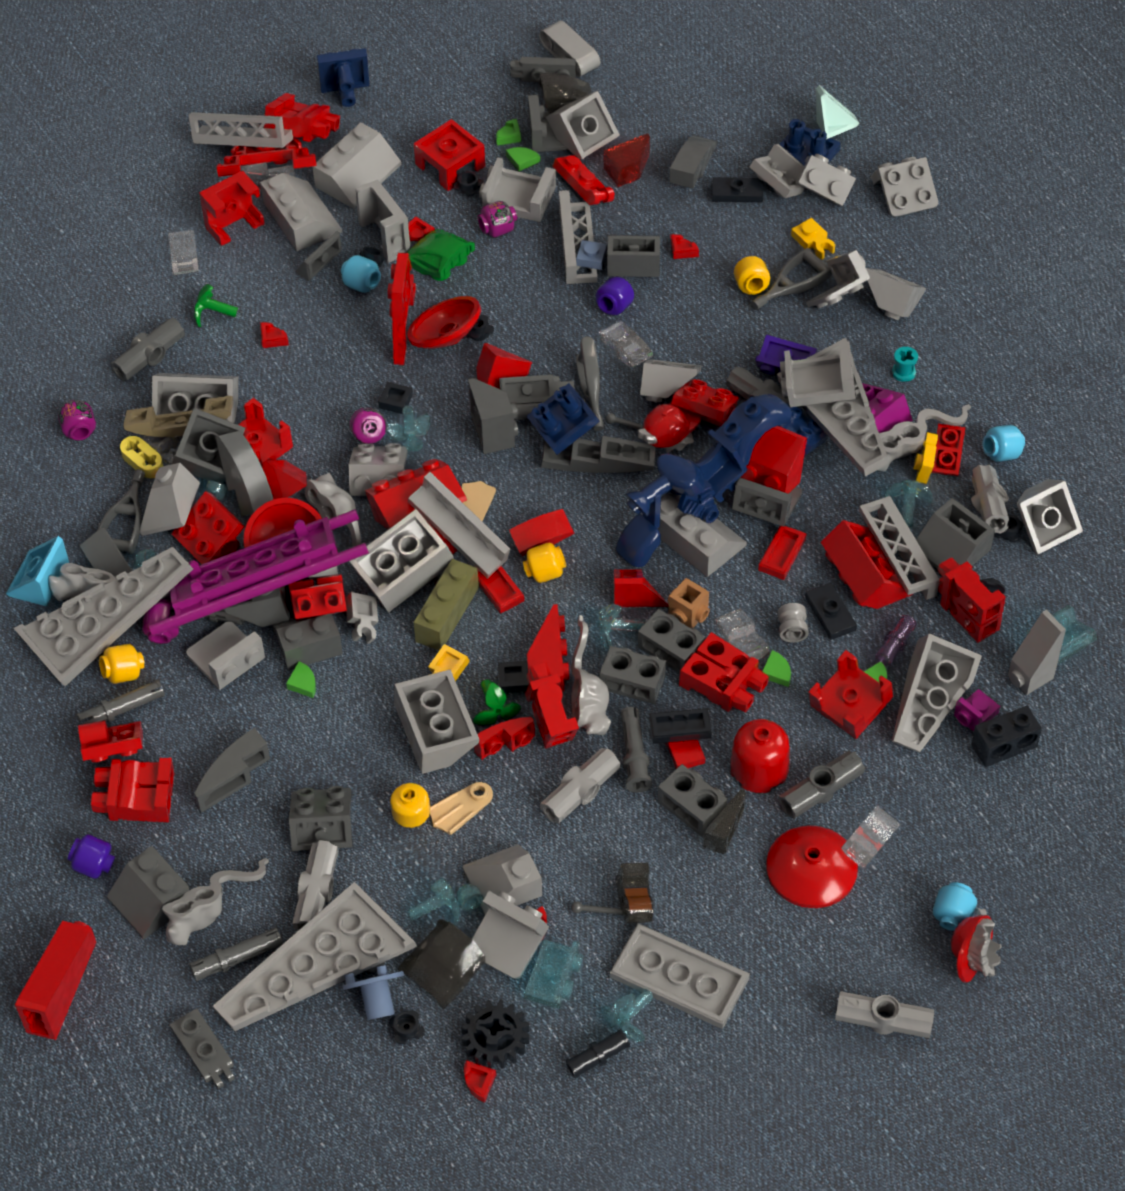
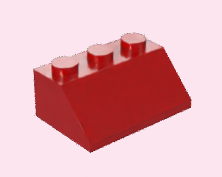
(777, 460)
(390, 498)
(863, 565)

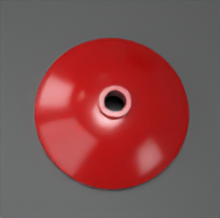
(444, 323)
(277, 518)
(810, 880)

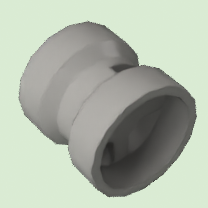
(792, 622)

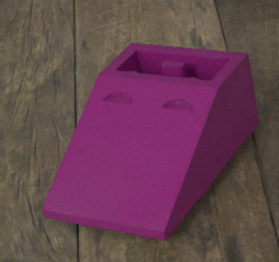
(887, 407)

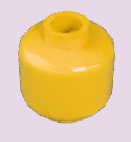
(751, 275)
(544, 562)
(121, 663)
(410, 805)

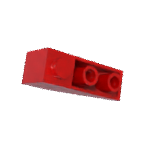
(550, 647)

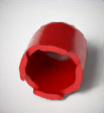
(760, 756)

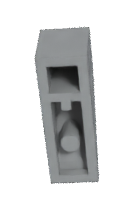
(1038, 654)

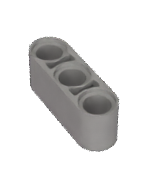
(566, 43)

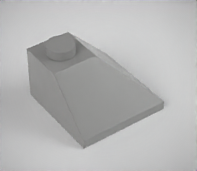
(583, 125)
(894, 293)
(665, 377)
(169, 499)
(1048, 514)
(508, 872)

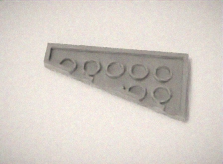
(850, 423)
(96, 618)
(338, 941)

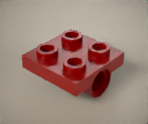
(711, 403)
(209, 530)
(100, 742)

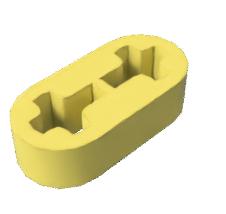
(137, 460)

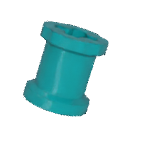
(905, 360)

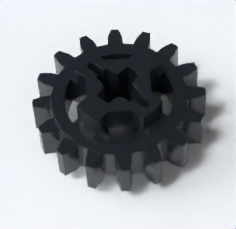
(498, 1047)

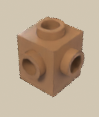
(689, 603)

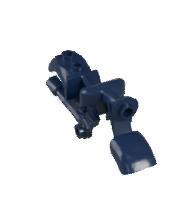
(700, 480)

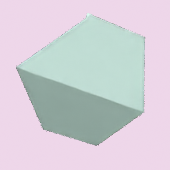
(832, 115)

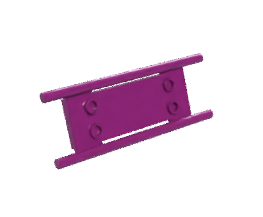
(305, 545)

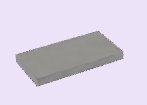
(680, 975)

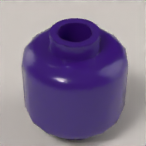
(614, 296)
(91, 856)

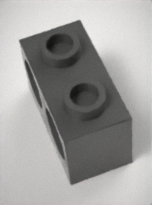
(668, 645)
(630, 679)
(687, 804)

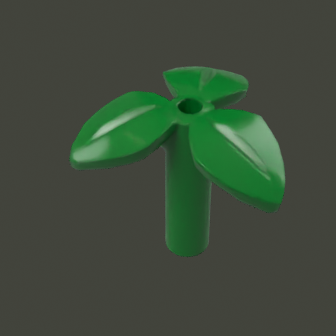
(204, 301)
(495, 700)

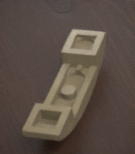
(146, 422)

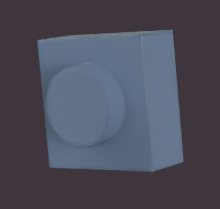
(591, 254)

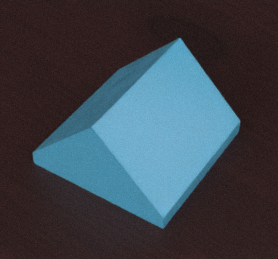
(32, 577)

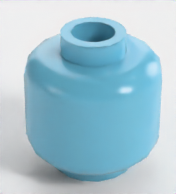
(360, 274)
(1003, 443)
(954, 904)

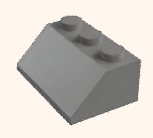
(354, 162)
(298, 210)
(188, 391)
(699, 542)
(403, 560)
(435, 720)

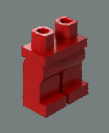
(303, 119)
(317, 600)
(970, 600)
(723, 674)
(547, 706)
(135, 790)

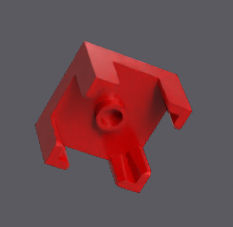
(449, 150)
(228, 203)
(262, 436)
(851, 696)

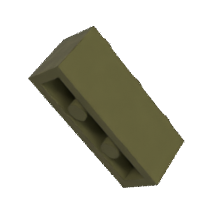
(446, 604)

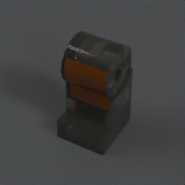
(634, 892)

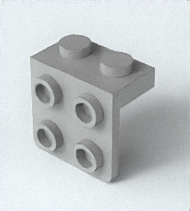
(906, 186)
(849, 274)
(374, 463)
(226, 653)
(509, 934)

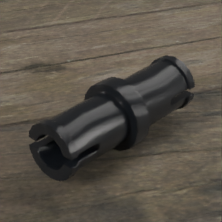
(597, 1053)

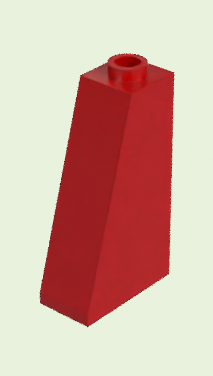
(55, 980)

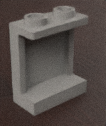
(523, 191)
(378, 207)
(818, 378)

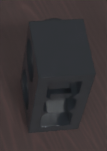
(1006, 736)

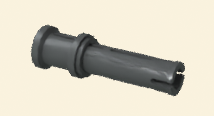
(635, 760)

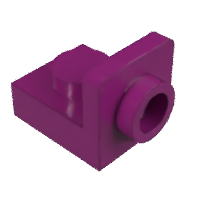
(975, 709)

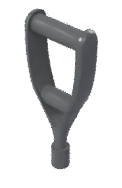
(788, 286)
(589, 376)
(123, 507)

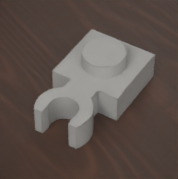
(364, 614)

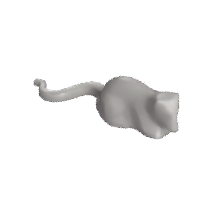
(909, 437)
(332, 501)
(78, 579)
(589, 692)
(203, 904)

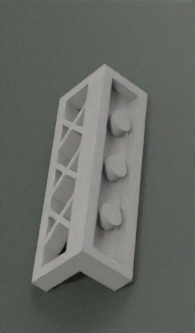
(239, 135)
(569, 238)
(459, 525)
(905, 543)

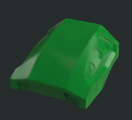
(439, 253)

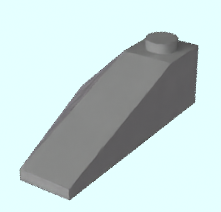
(933, 684)

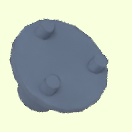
(375, 992)

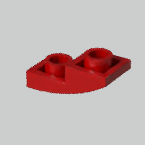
(948, 449)
(540, 530)
(511, 733)

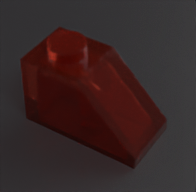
(627, 160)

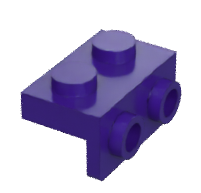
(773, 353)

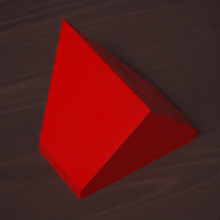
(498, 363)
(284, 478)
(634, 590)

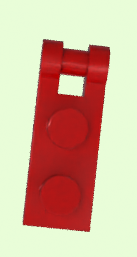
(583, 180)

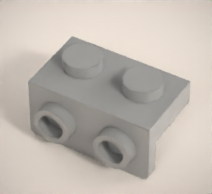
(779, 171)
(826, 179)

